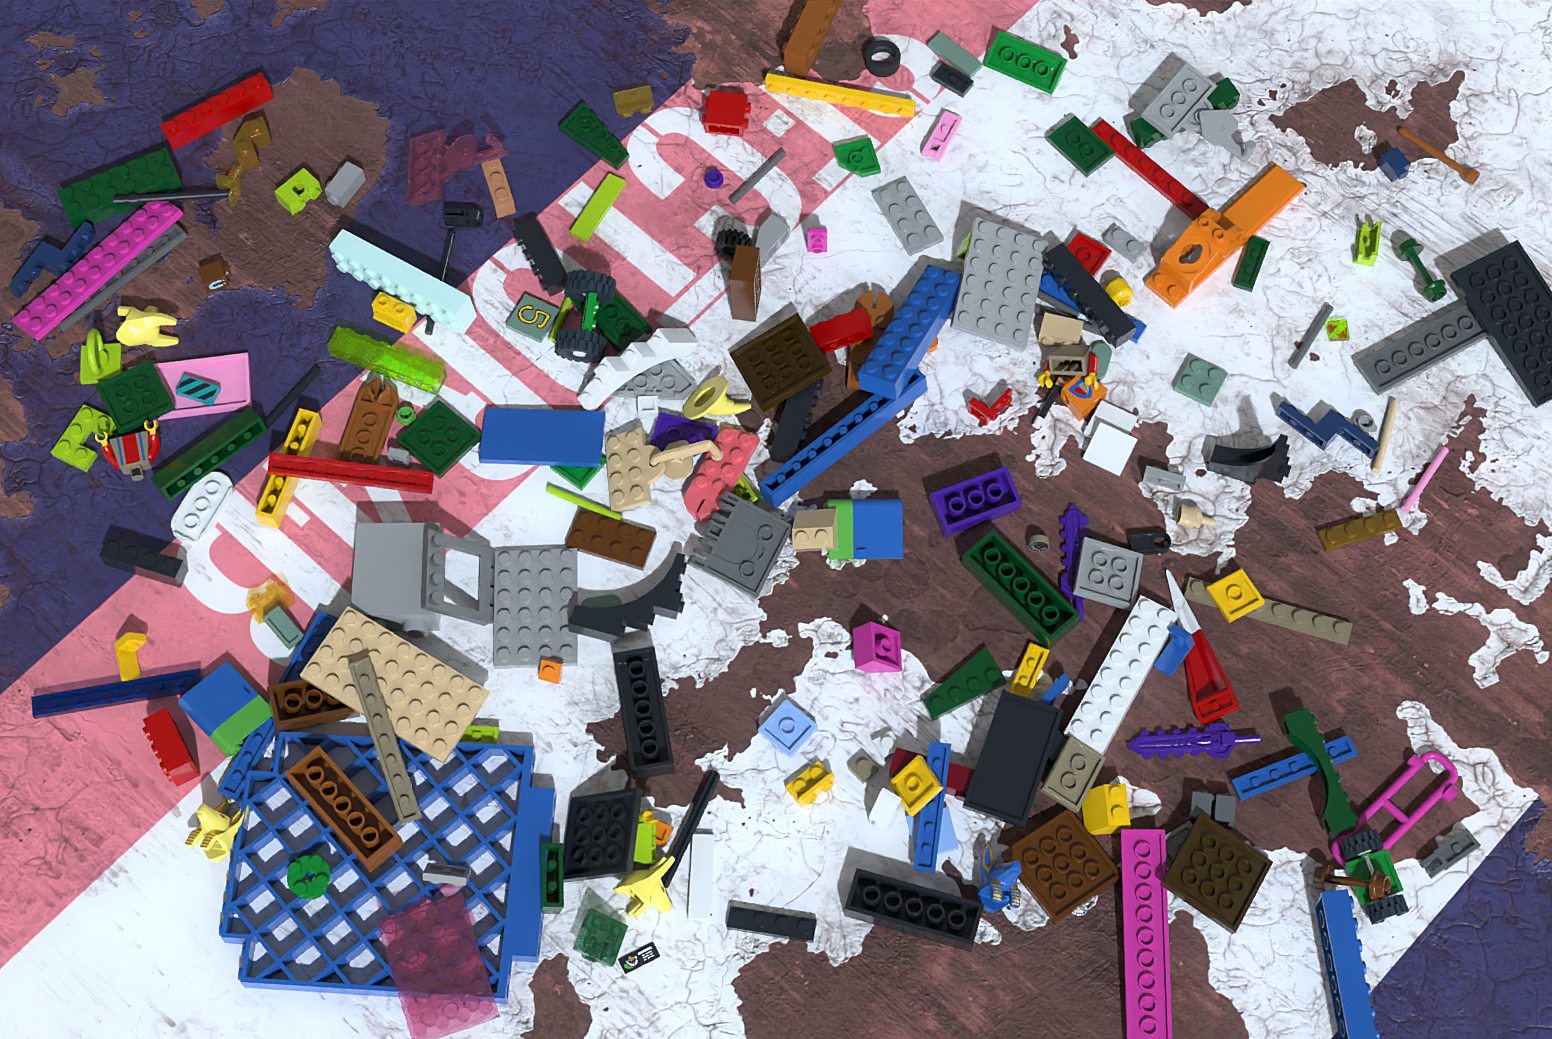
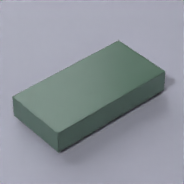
(283, 627)

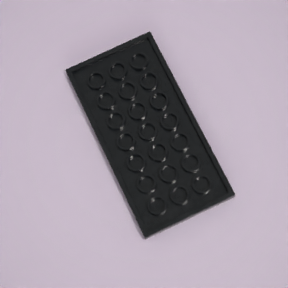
(1515, 313)

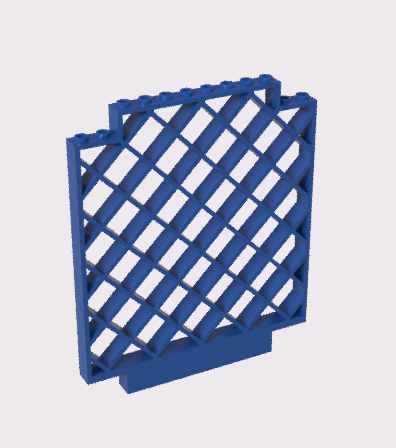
(523, 914)

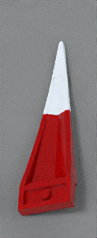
(1208, 683)

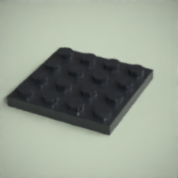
(601, 835)

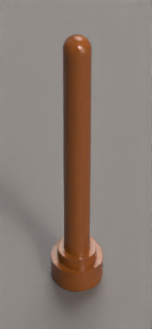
(1469, 175)

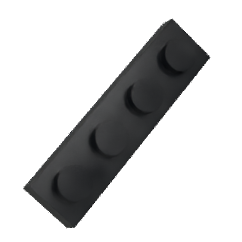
(771, 924)

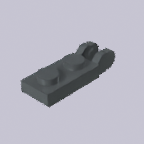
(1451, 852)

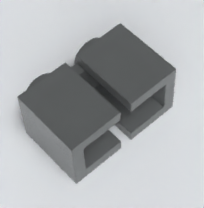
(1223, 807)

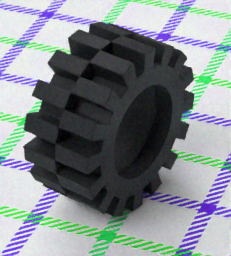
(727, 242)

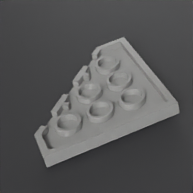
(661, 380)

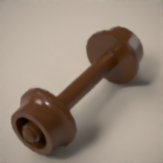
(1378, 885)

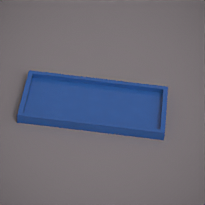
(542, 437)

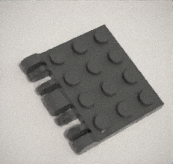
(743, 546)

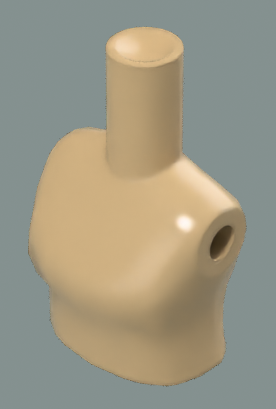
(1192, 517)

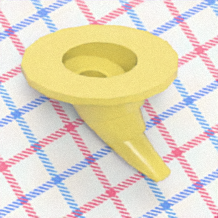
(712, 400)

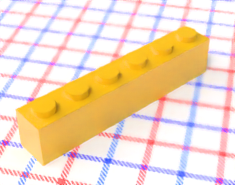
(281, 488)

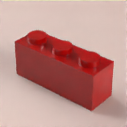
(842, 330)

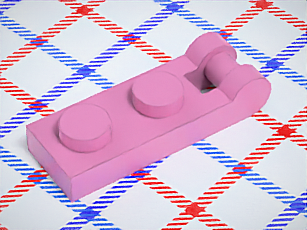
(942, 136)

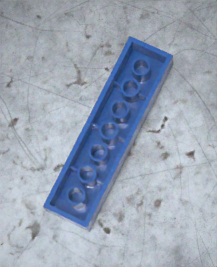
(910, 333)
(1345, 966)

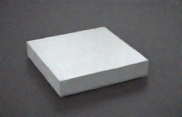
(1112, 417)
(1109, 449)

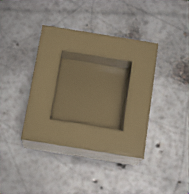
(863, 768)

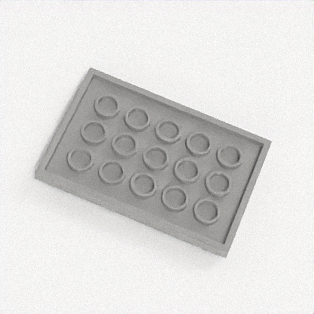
(999, 284)
(534, 607)

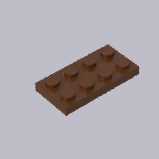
(611, 539)

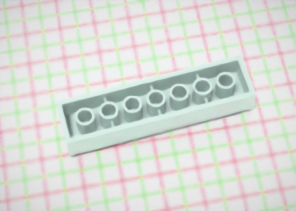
(403, 281)

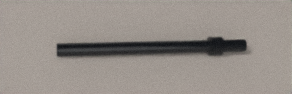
(134, 199)
(442, 274)

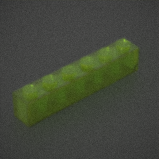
(387, 360)

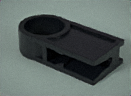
(463, 217)
(1144, 543)

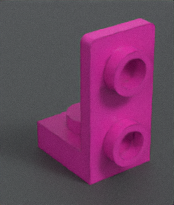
(817, 240)

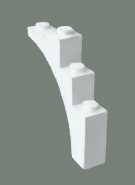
(639, 356)

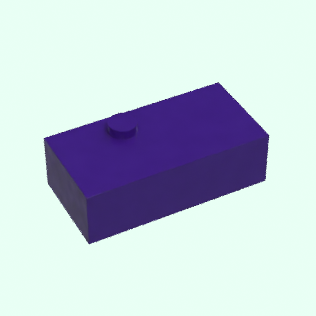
(975, 501)

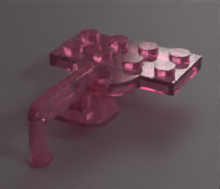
(435, 162)

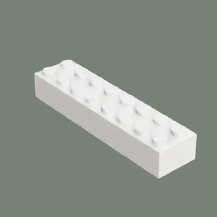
(1121, 675)

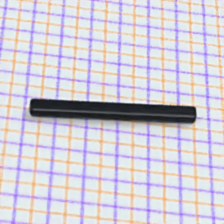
(691, 825)

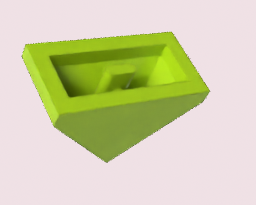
(746, 490)

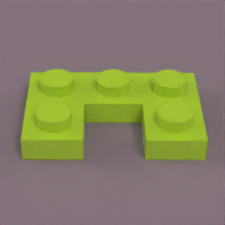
(70, 446)

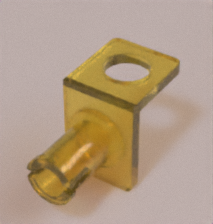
(231, 182)

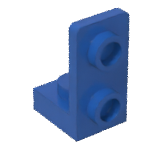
(1176, 651)

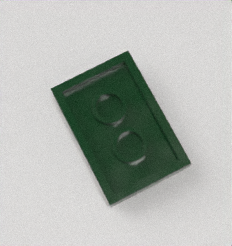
(1080, 146)

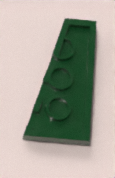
(588, 132)
(969, 683)

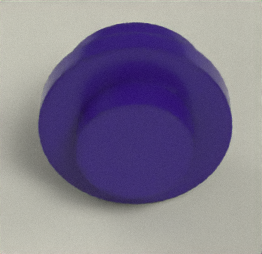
(713, 179)

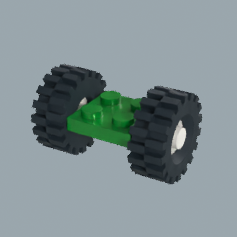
(593, 290)

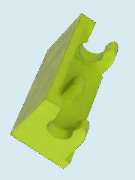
(1367, 244)

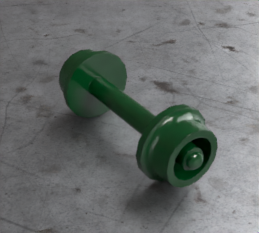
(1409, 251)

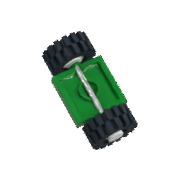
(1363, 868)

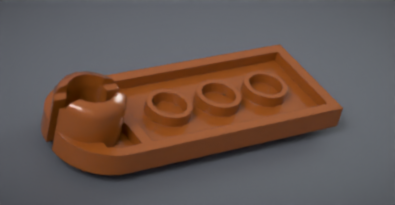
(881, 318)
(369, 424)

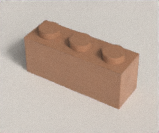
(498, 188)

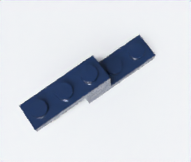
(52, 260)
(1327, 429)

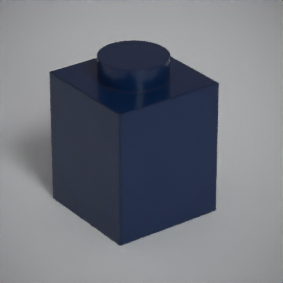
(1394, 164)

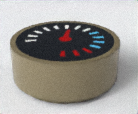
(1038, 543)

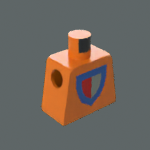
(1078, 398)

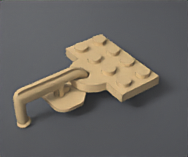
(632, 462)

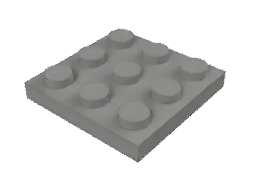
(1108, 574)

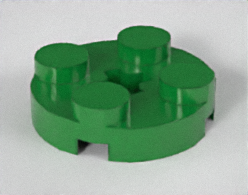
(319, 884)

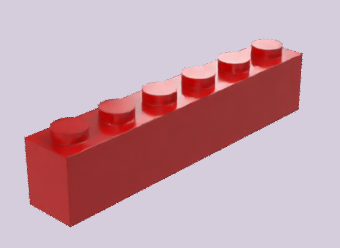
(216, 111)

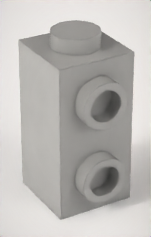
(344, 184)

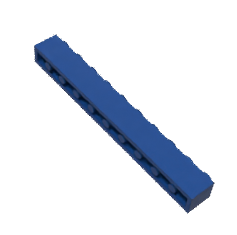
(838, 442)

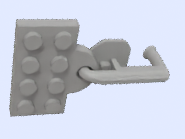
(1186, 106)

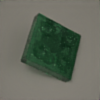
(600, 938)

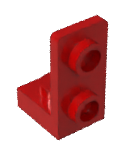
(984, 414)

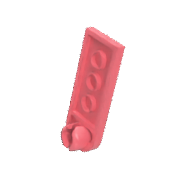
(719, 475)

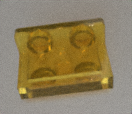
(633, 101)

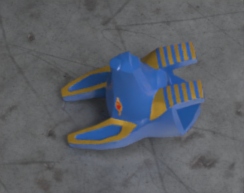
(998, 882)

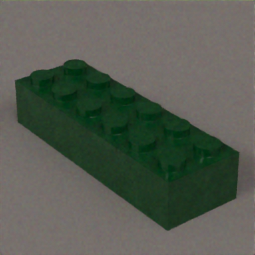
(93, 197)
(1020, 589)

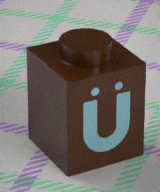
(214, 276)

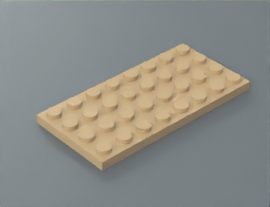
(422, 696)

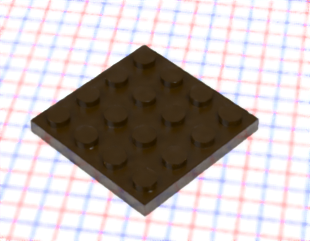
(780, 362)
(1216, 873)

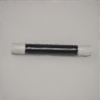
(1047, 405)

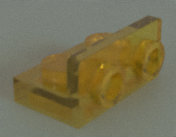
(262, 604)

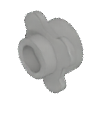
(1368, 420)

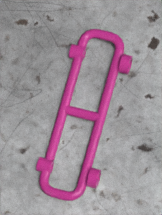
(1446, 790)

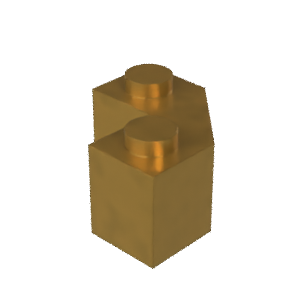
(249, 138)

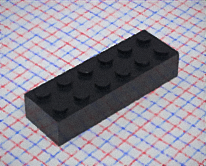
(643, 713)
(913, 909)

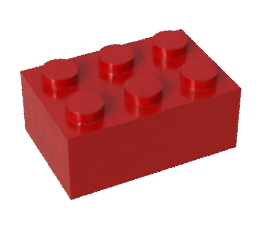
(170, 747)

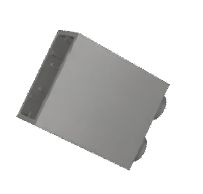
(390, 577)

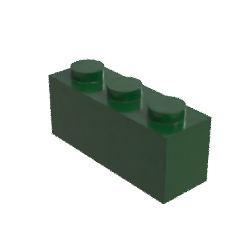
(553, 887)

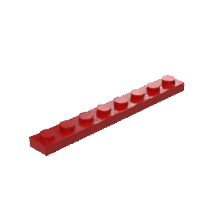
(1150, 171)
(350, 473)

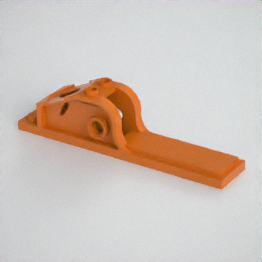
(1221, 235)

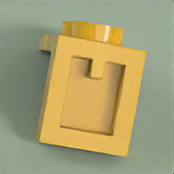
(126, 655)

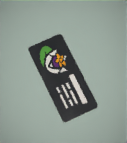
(639, 958)

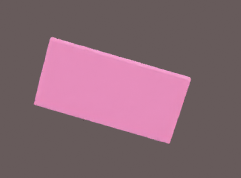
(226, 371)

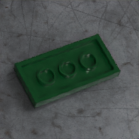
(618, 322)

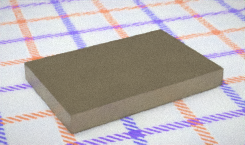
(1073, 774)

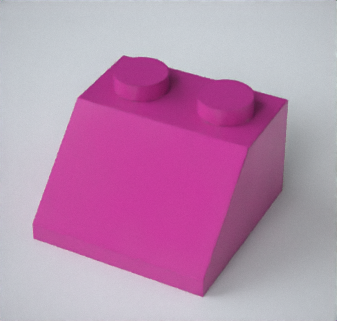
(877, 648)

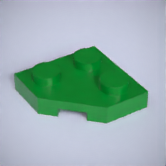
(858, 157)

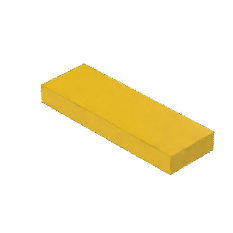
(1029, 670)

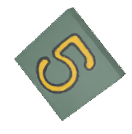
(533, 318)

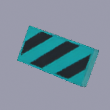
(197, 390)

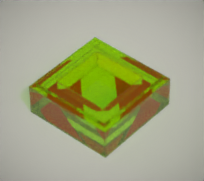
(1337, 330)

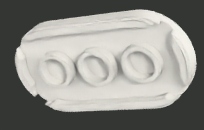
(202, 508)

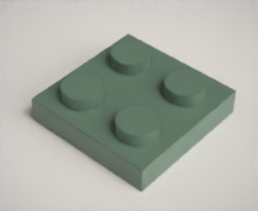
(1200, 381)

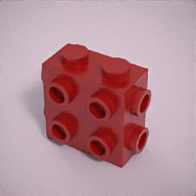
(726, 113)

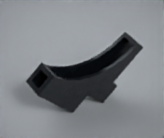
(1249, 464)

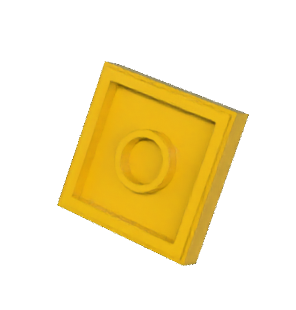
(1235, 595)
(915, 785)

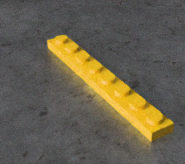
(840, 95)

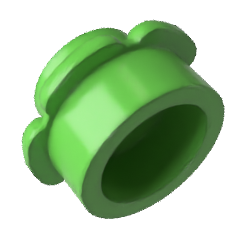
(406, 411)

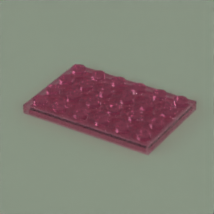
(438, 968)

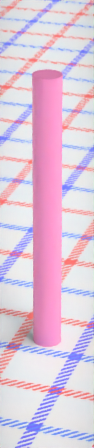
(1425, 479)

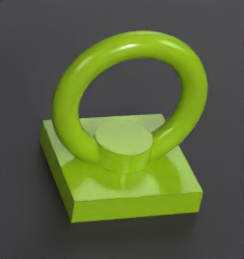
(99, 360)

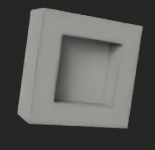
(399, 456)

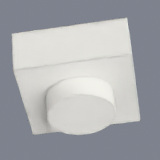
(647, 406)
(886, 745)

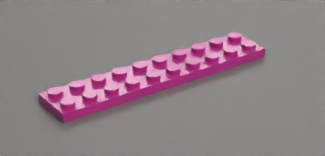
(96, 268)
(1145, 935)

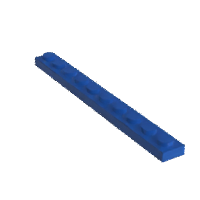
(260, 738)

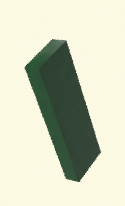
(1251, 264)

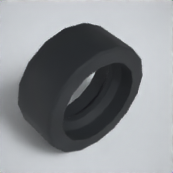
(882, 70)

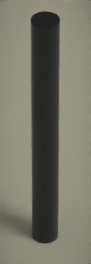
(291, 397)

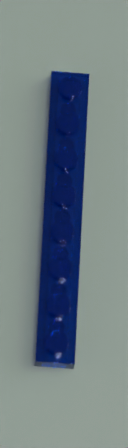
(115, 693)

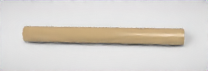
(1385, 436)

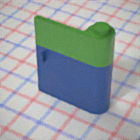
(868, 528)
(225, 708)

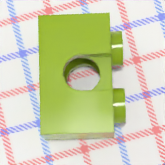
(302, 183)

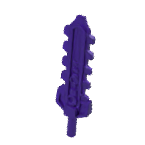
(1073, 535)
(1216, 741)

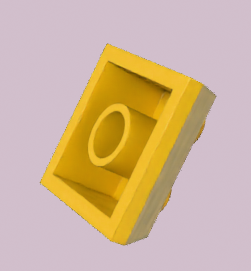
(1106, 809)

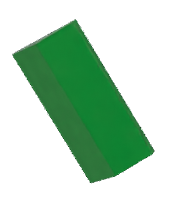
(1026, 63)

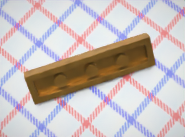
(1360, 530)

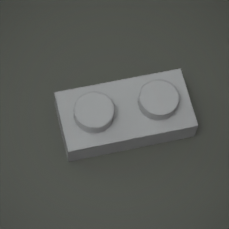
(1125, 244)
(1163, 478)
(444, 873)

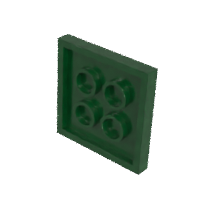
(135, 397)
(439, 439)

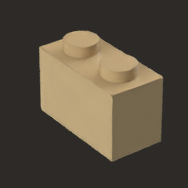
(1060, 330)

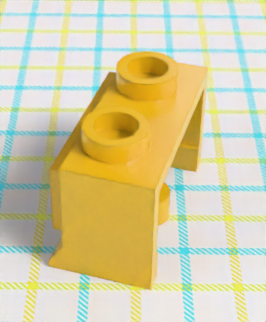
(393, 312)

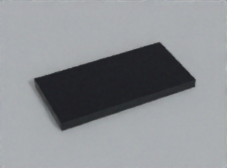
(1013, 759)

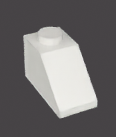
(885, 811)

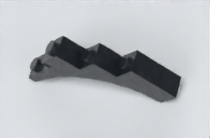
(611, 622)

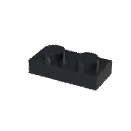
(952, 80)

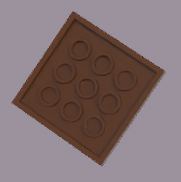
(1062, 866)

